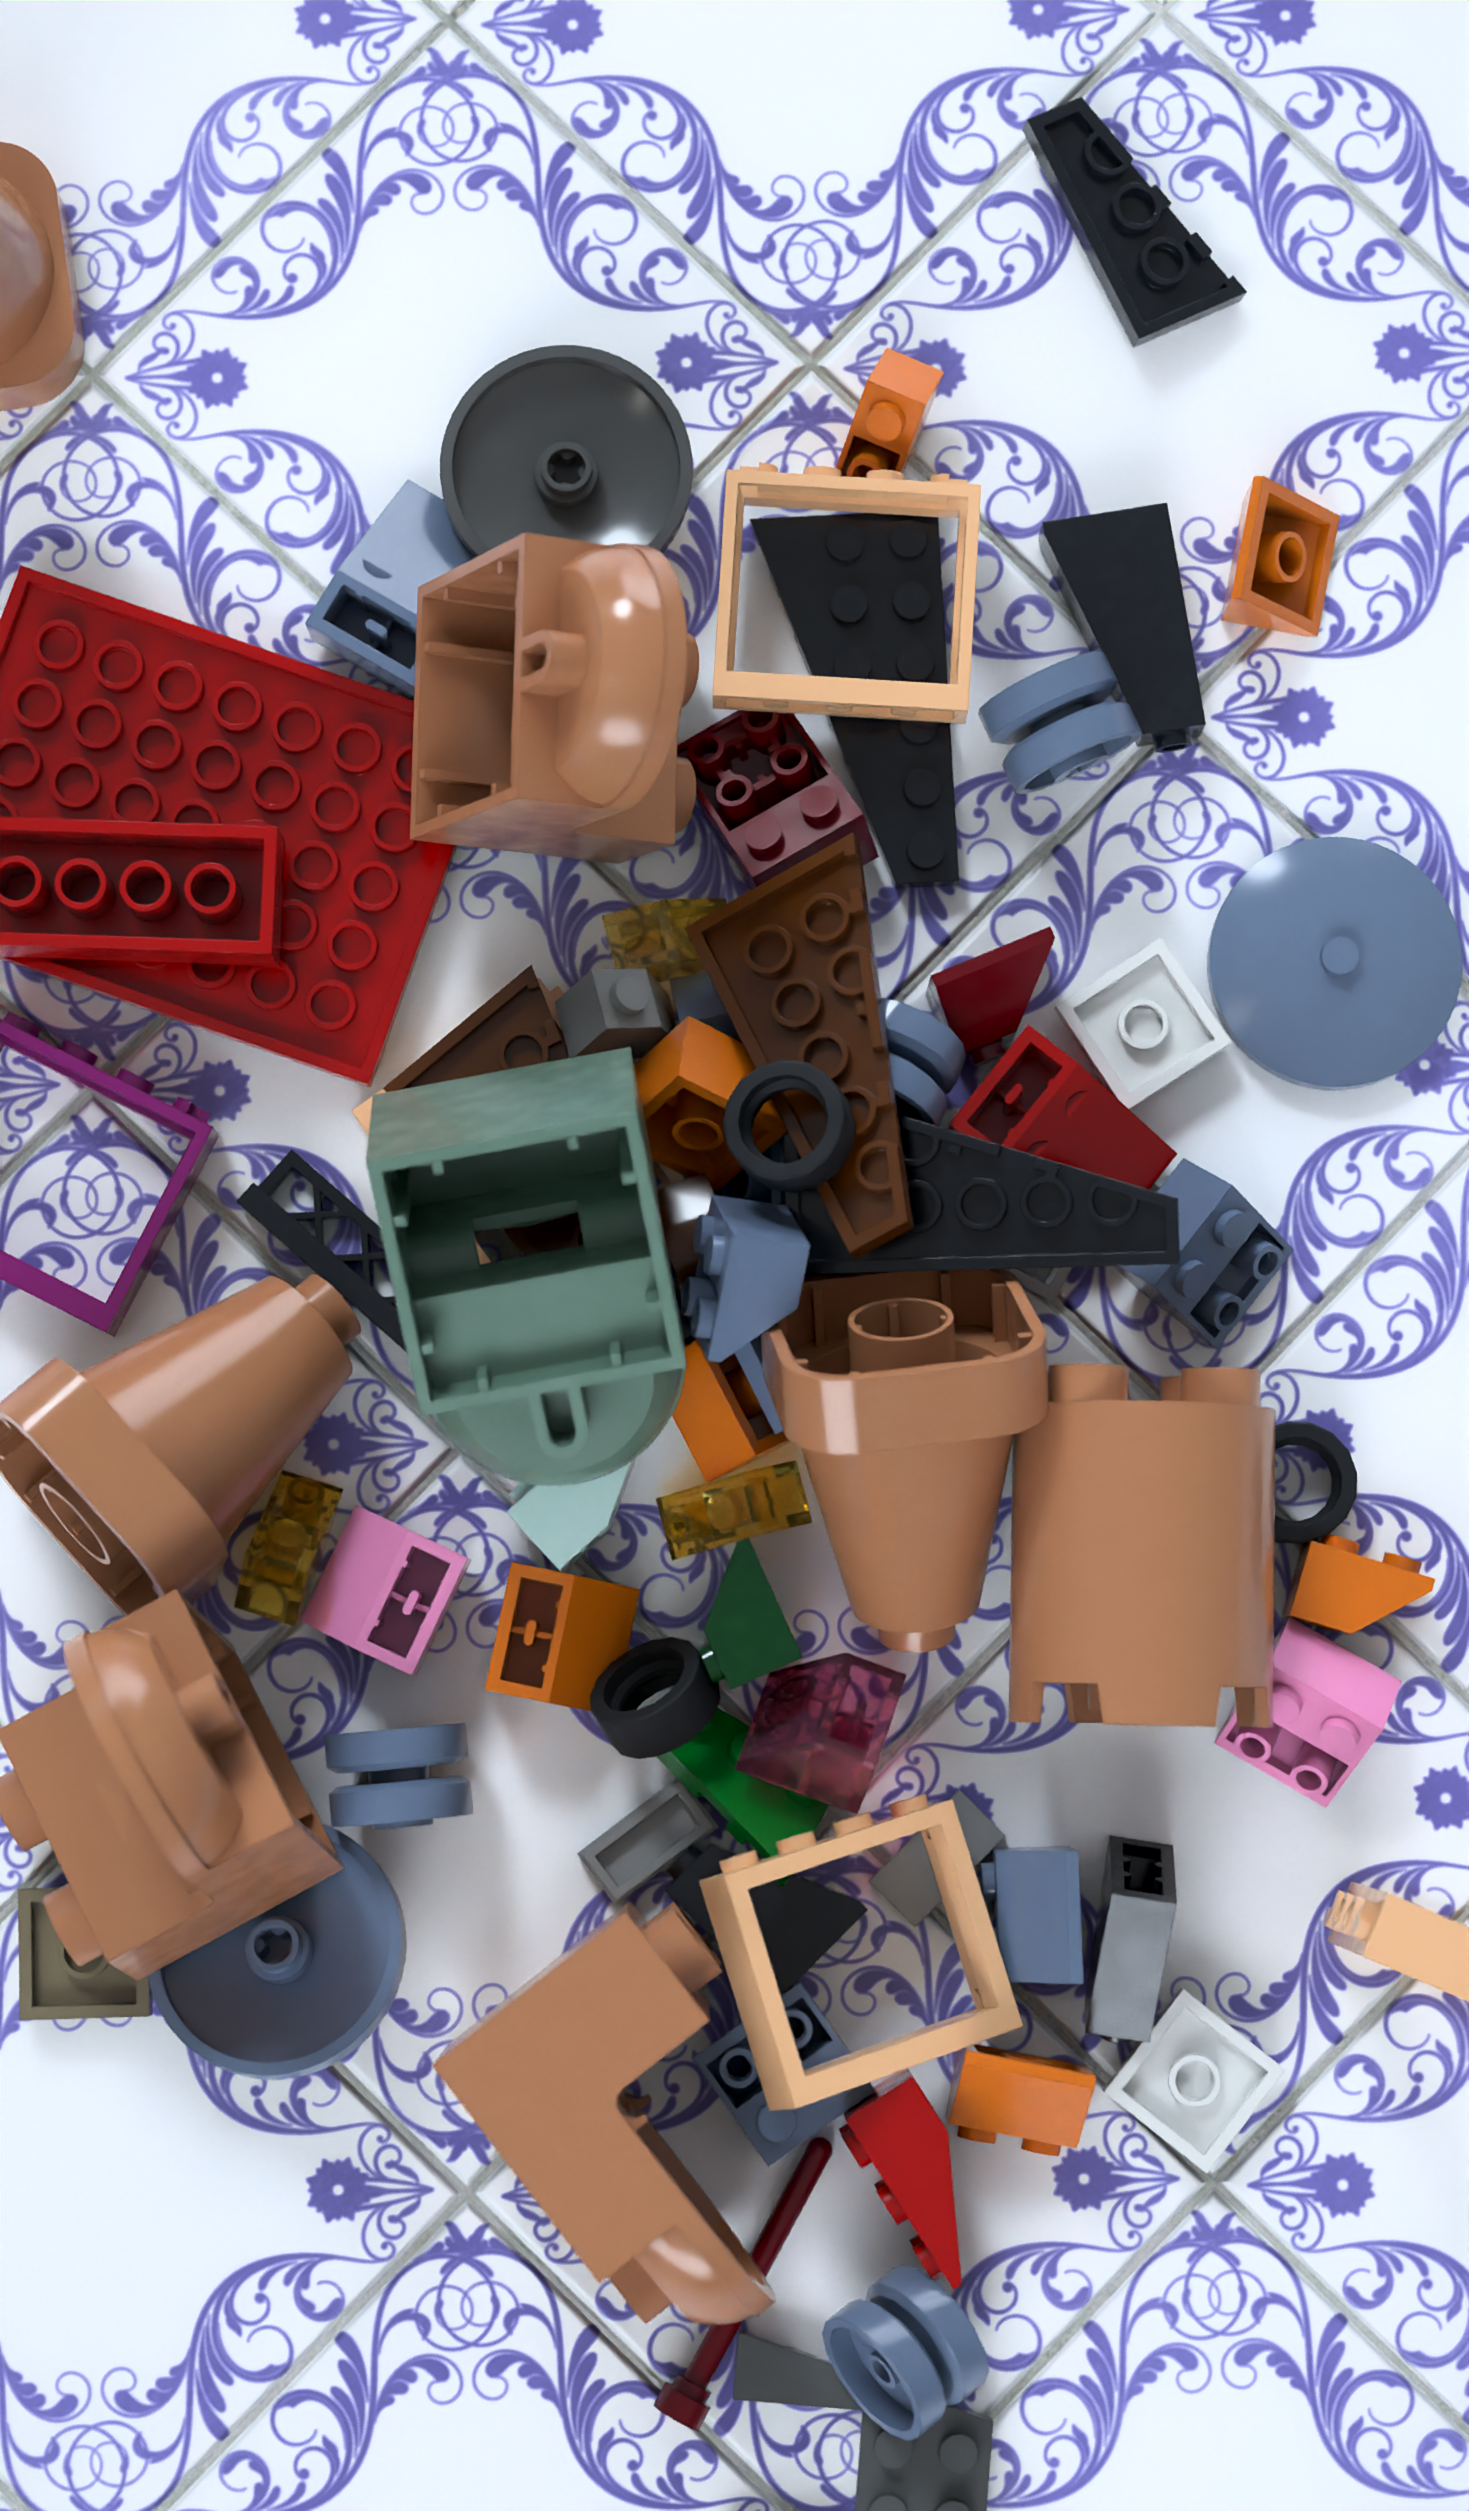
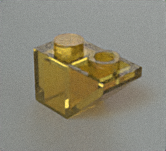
(656, 936)
(733, 1509)
(287, 1548)

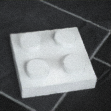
(1142, 1024)
(1194, 2080)

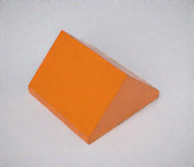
(1280, 560)

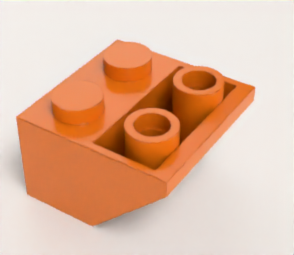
(558, 1635)

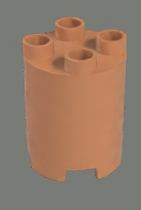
(1144, 1549)

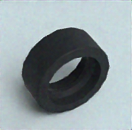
(762, 1086)
(1342, 1485)
(670, 1719)

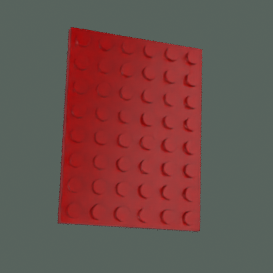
(179, 724)

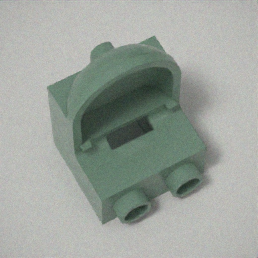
(548, 1357)

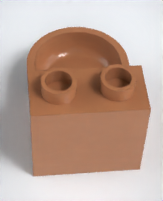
(553, 702)
(159, 1793)
(551, 2097)

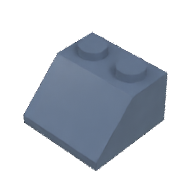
(1036, 1912)

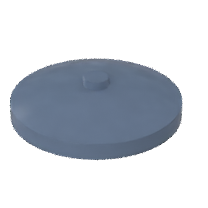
(1334, 963)
(295, 1980)

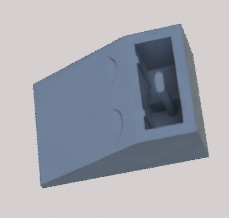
(372, 598)

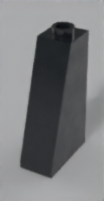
(1130, 604)

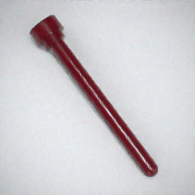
(688, 2393)

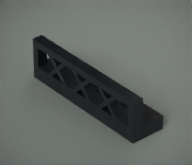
(312, 1250)

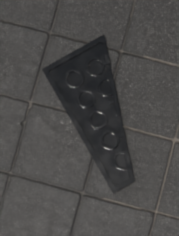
(871, 607)
(997, 1210)

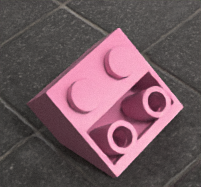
(385, 1590)
(1324, 1714)

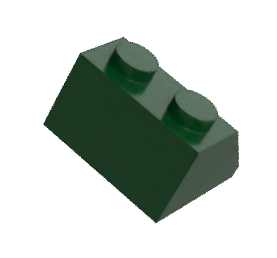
(746, 1624)

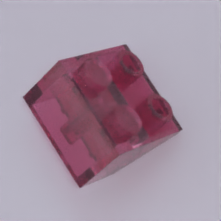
(823, 1728)

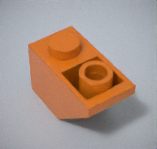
(889, 415)
(1349, 1591)

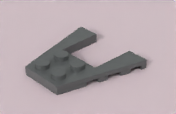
(931, 2473)

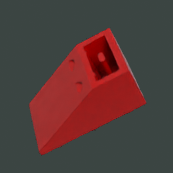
(1058, 1111)
(912, 2154)

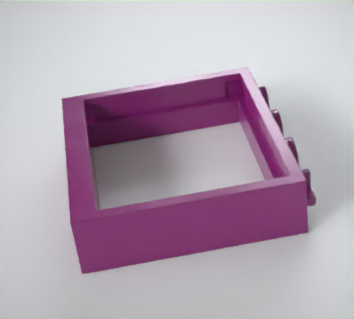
(134, 1094)

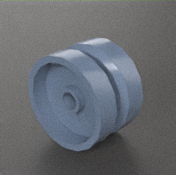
(1059, 722)
(923, 1061)
(398, 1776)
(905, 2352)

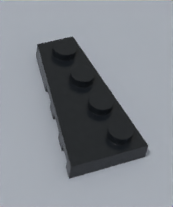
(1135, 243)

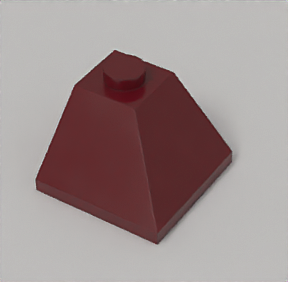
(989, 994)

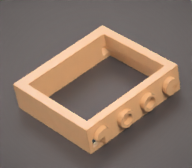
(836, 696)
(1401, 1937)
(756, 1988)

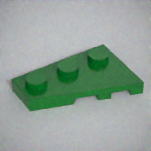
(752, 1806)

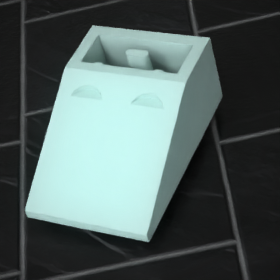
(569, 1517)

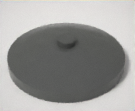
(566, 451)

